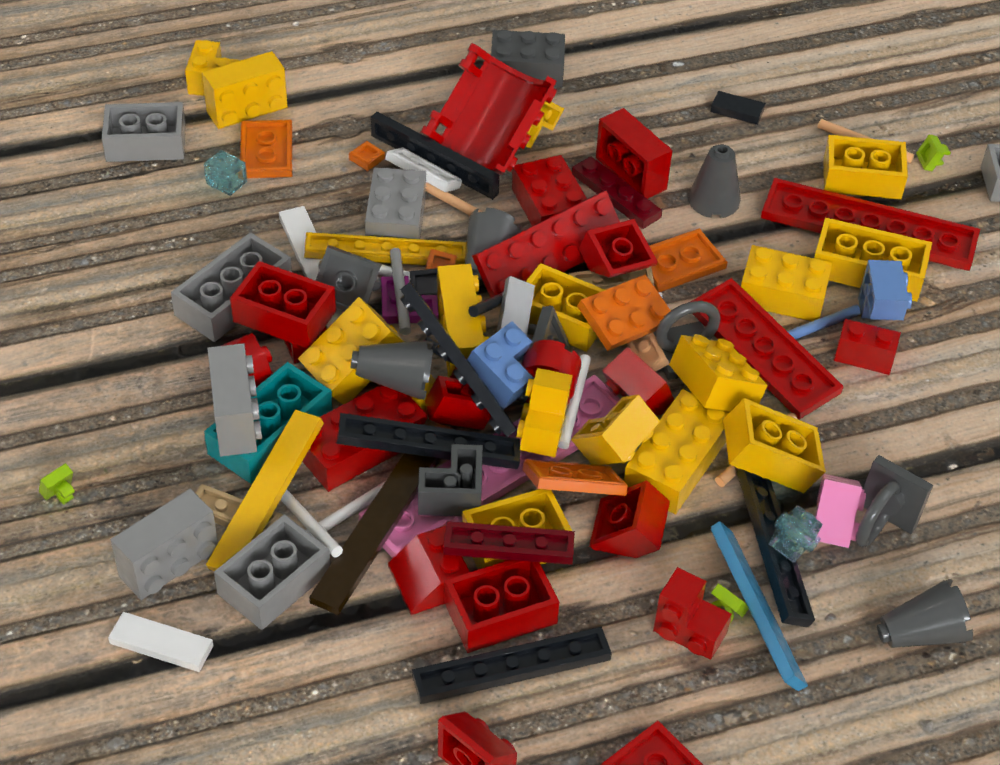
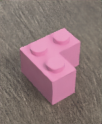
(837, 509)

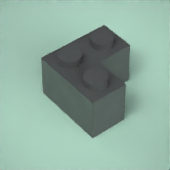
(454, 488)

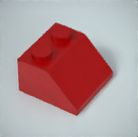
(616, 249)
(867, 346)
(632, 376)
(631, 523)
(422, 568)
(470, 742)

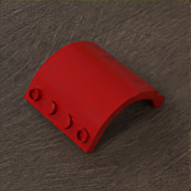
(490, 111)

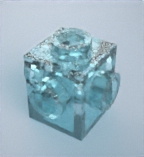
(225, 172)
(795, 533)

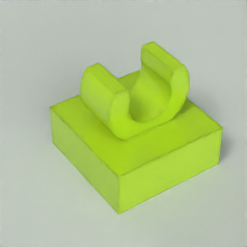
(931, 153)
(58, 484)
(729, 601)

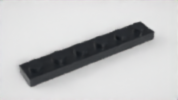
(471, 173)
(449, 350)
(424, 439)
(782, 573)
(511, 665)

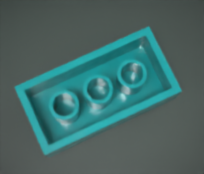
(277, 400)

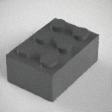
(531, 53)

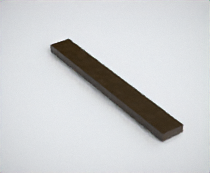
(371, 532)

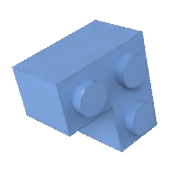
(884, 291)
(499, 365)

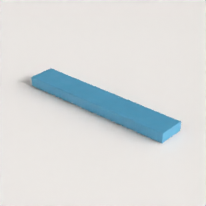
(759, 607)

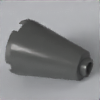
(717, 184)
(487, 230)
(396, 365)
(928, 619)

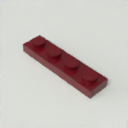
(621, 194)
(509, 542)

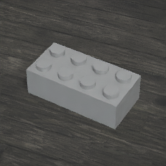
(206, 295)

